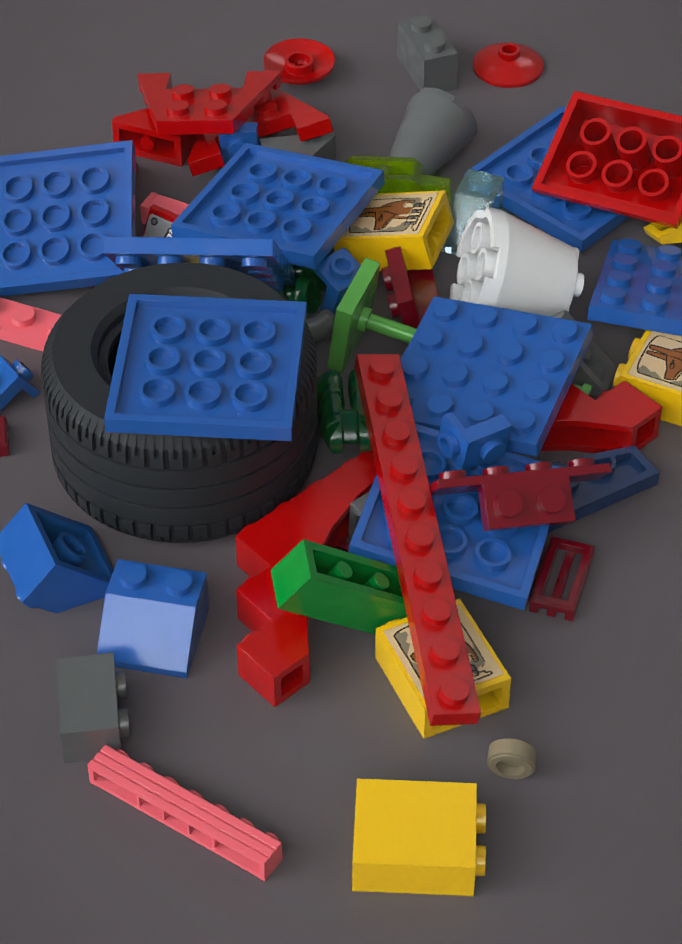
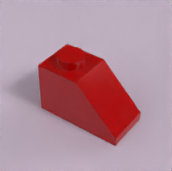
(148, 144)

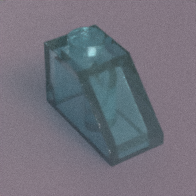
(474, 193)

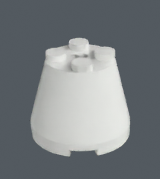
(515, 266)

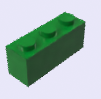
(338, 587)

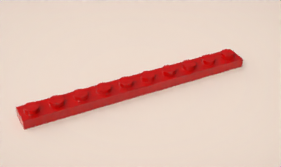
(416, 543)

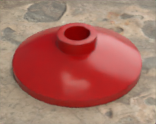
(300, 60)
(508, 65)

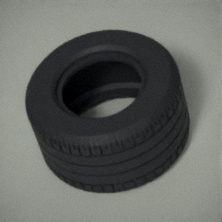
(164, 483)

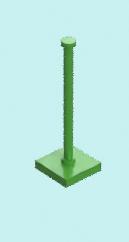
(356, 316)

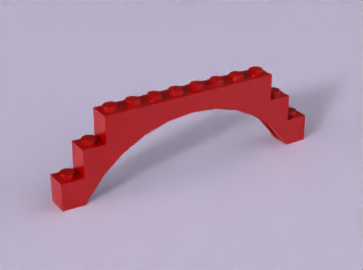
(276, 652)

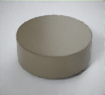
(512, 758)

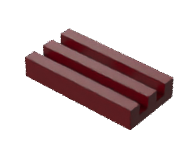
(554, 603)

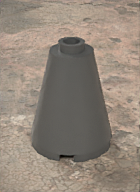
(433, 130)

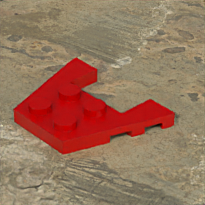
(206, 109)
(274, 115)

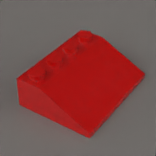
(616, 160)

